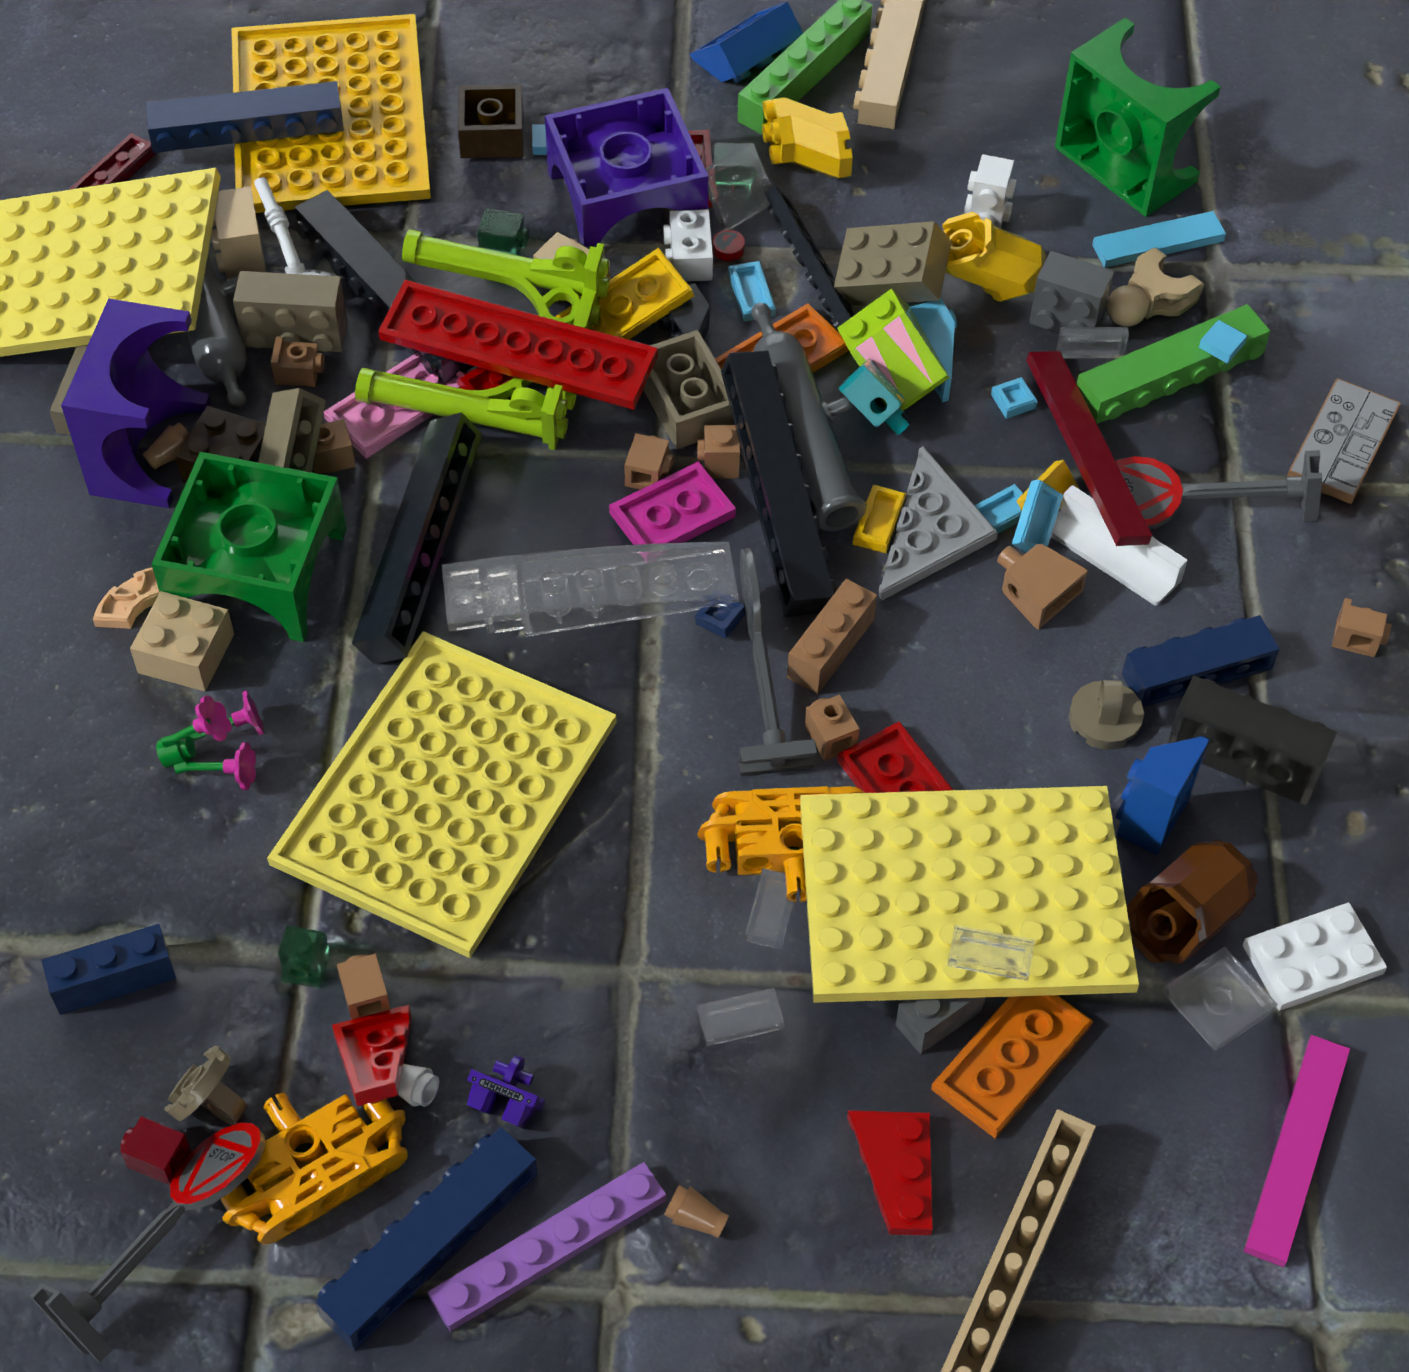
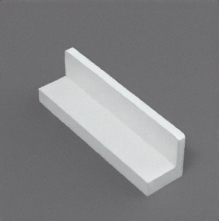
(1145, 569)

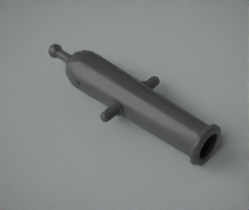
(216, 339)
(814, 436)

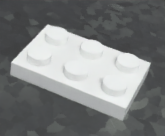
(1314, 956)

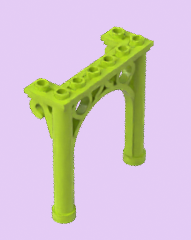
(528, 412)

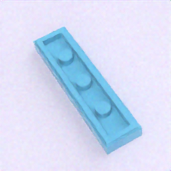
(1166, 236)

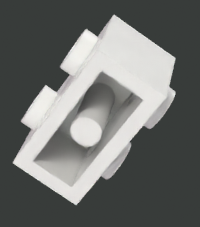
(991, 190)
(690, 244)

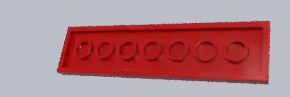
(519, 344)

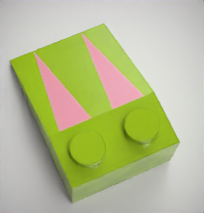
(897, 345)

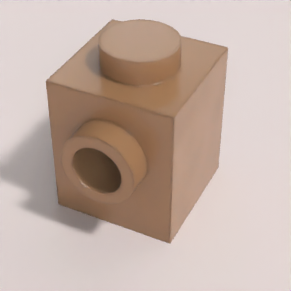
(333, 448)
(720, 451)
(647, 461)
(831, 726)
(363, 985)

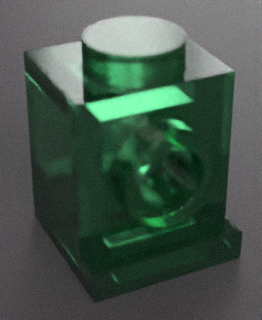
(303, 956)

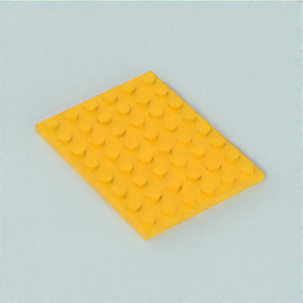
(381, 102)

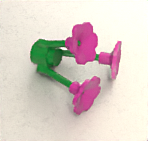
(212, 720)

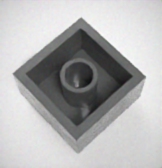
(1070, 293)

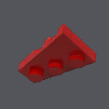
(374, 1052)
(899, 1165)

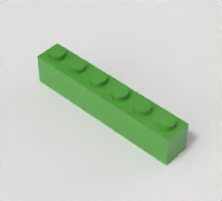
(806, 60)
(1166, 366)

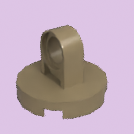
(1106, 714)
(203, 1087)

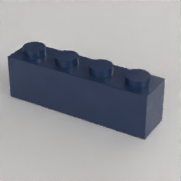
(1211, 654)

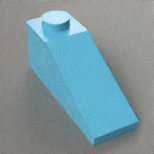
(939, 328)

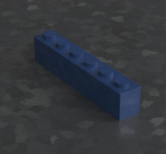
(244, 116)
(426, 1237)

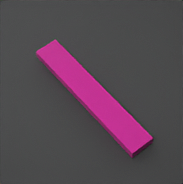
(1296, 1151)

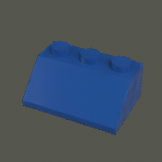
(749, 43)
(1159, 792)

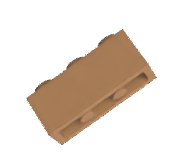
(831, 636)

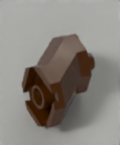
(1191, 901)

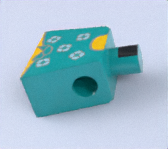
(865, 386)

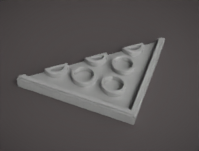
(933, 528)

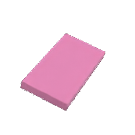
(377, 423)

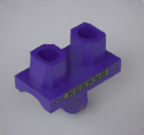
(486, 1088)

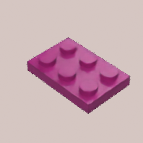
(673, 508)

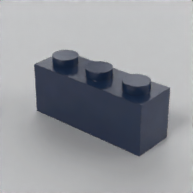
(108, 969)

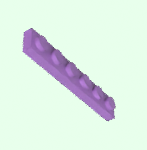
(546, 1246)

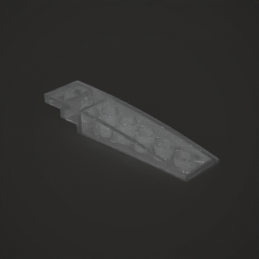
(587, 586)

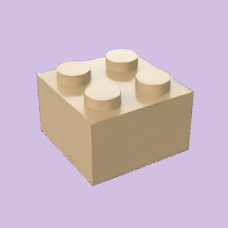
(237, 233)
(182, 641)

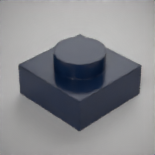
(720, 619)

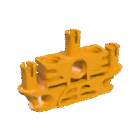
(763, 828)
(311, 1183)

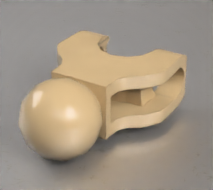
(1152, 292)

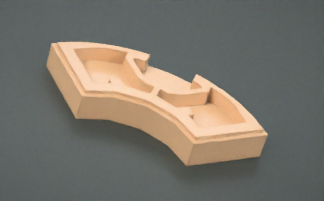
(127, 601)

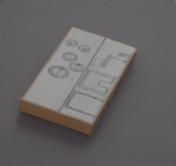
(1348, 437)

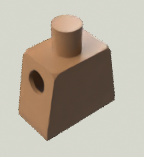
(1040, 582)

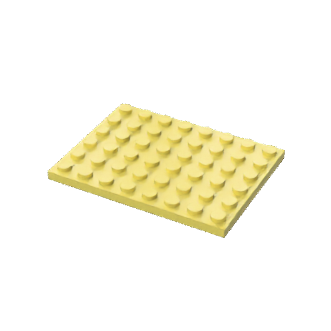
(98, 243)
(443, 793)
(906, 867)

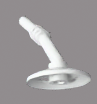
(279, 224)

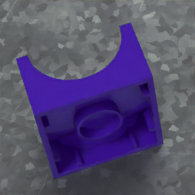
(624, 160)
(121, 397)

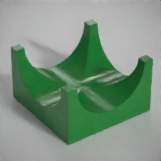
(1126, 126)
(250, 535)

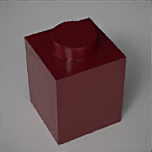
(154, 1149)

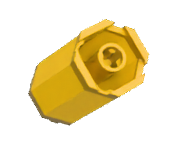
(807, 137)
(992, 257)

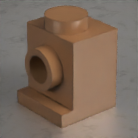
(296, 363)
(1360, 629)

